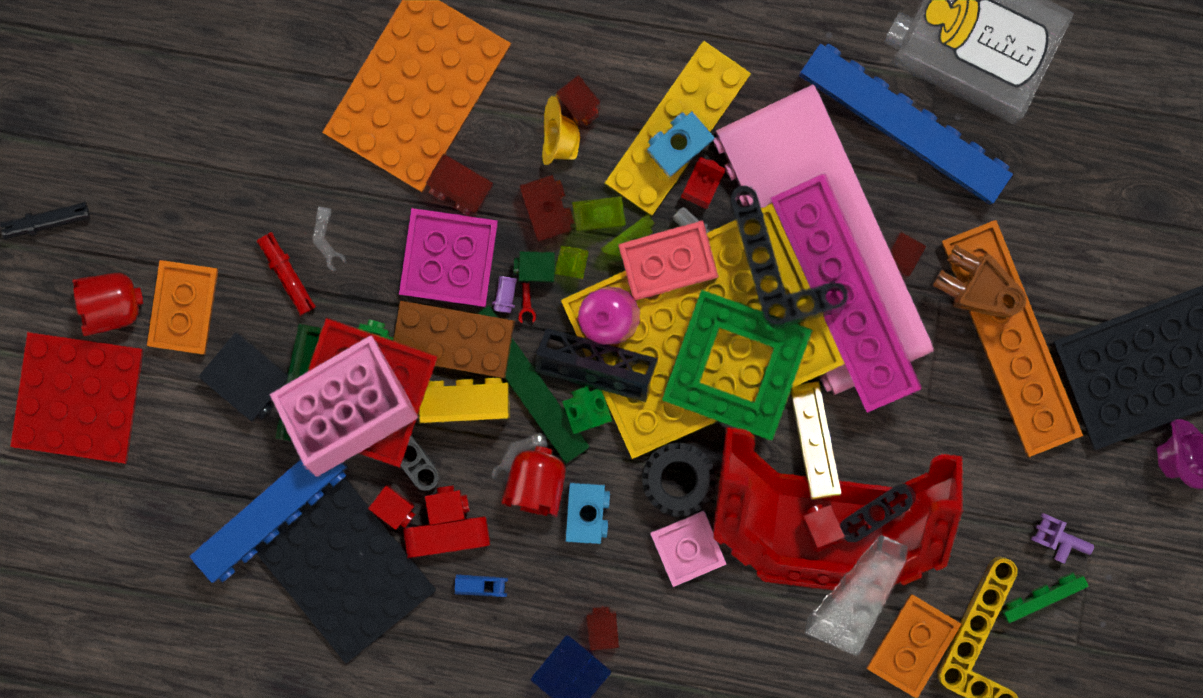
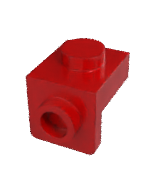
(703, 182)

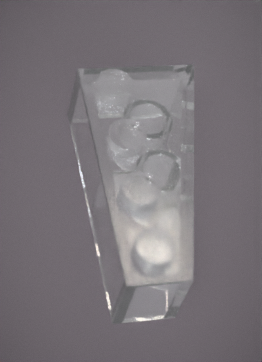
(856, 602)

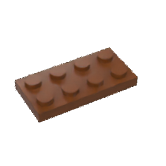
(457, 337)

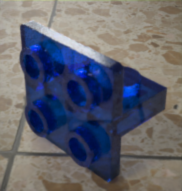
(570, 671)

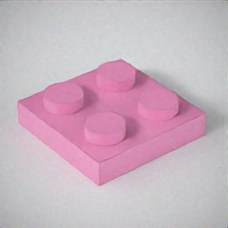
(688, 548)

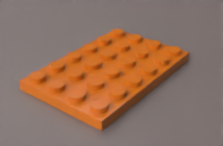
(417, 89)

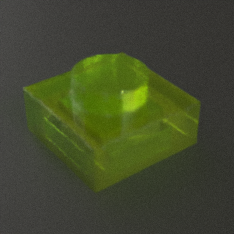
(572, 262)

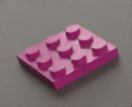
(448, 257)

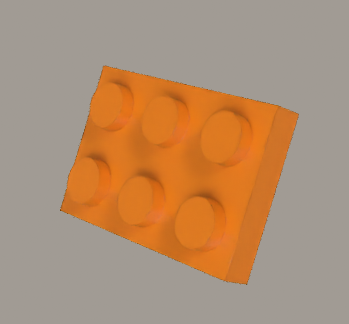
(182, 307)
(913, 646)

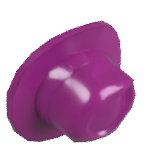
(1183, 454)

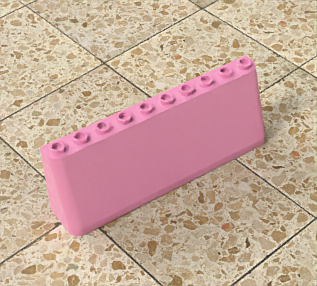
(792, 145)

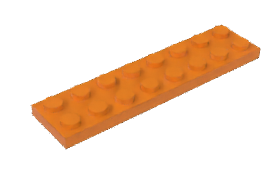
(1019, 354)

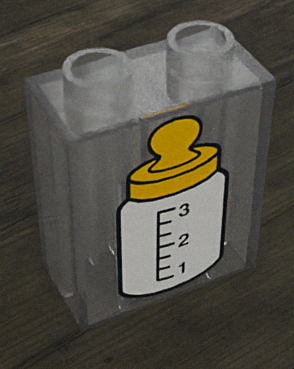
(981, 49)

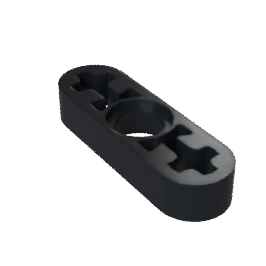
(889, 495)

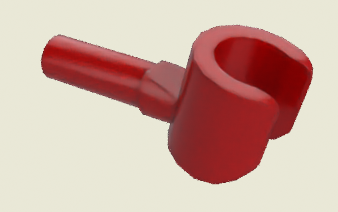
(526, 303)

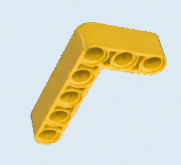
(977, 638)

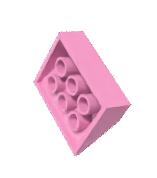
(343, 406)

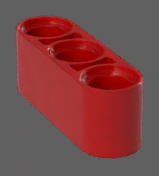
(446, 537)

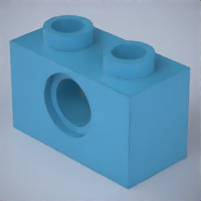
(692, 130)
(579, 529)

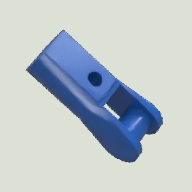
(476, 585)

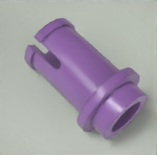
(505, 295)

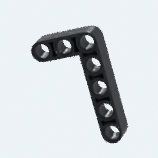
(770, 270)

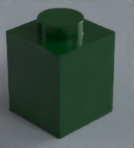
(535, 267)

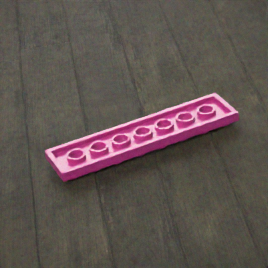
(864, 326)

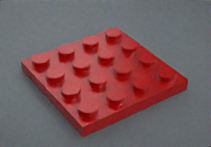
(409, 364)
(77, 397)

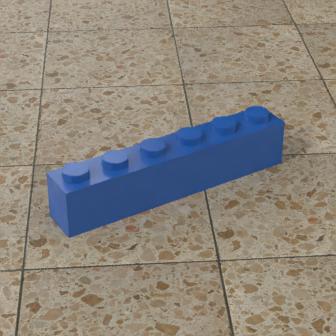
(261, 519)

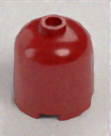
(106, 302)
(535, 482)

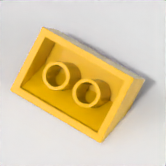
(465, 401)

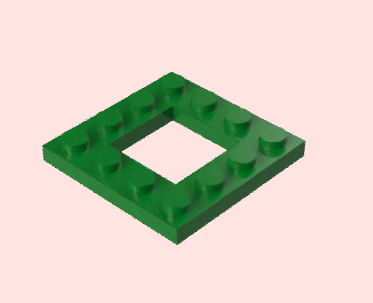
(685, 380)

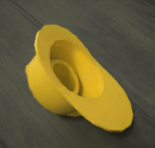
(560, 134)

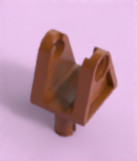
(984, 287)

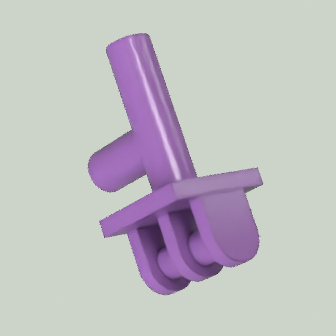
(1051, 533)

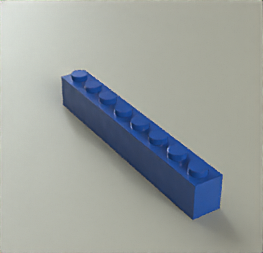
(906, 124)

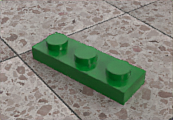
(1043, 597)

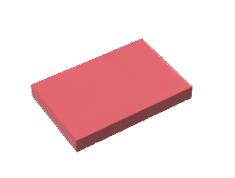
(668, 260)

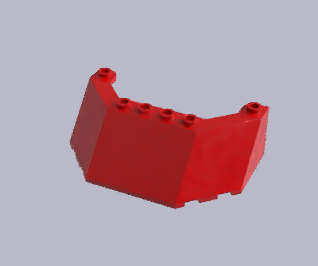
(764, 512)

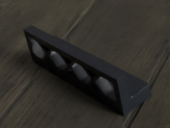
(593, 370)

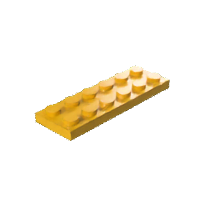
(703, 88)

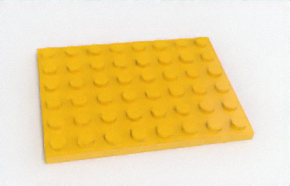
(735, 360)

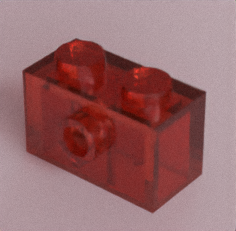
(546, 208)

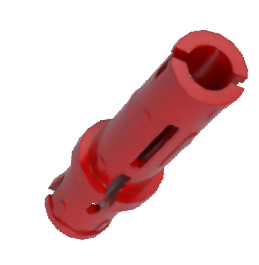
(280, 264)

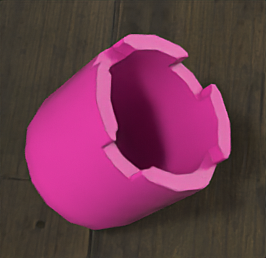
(609, 315)

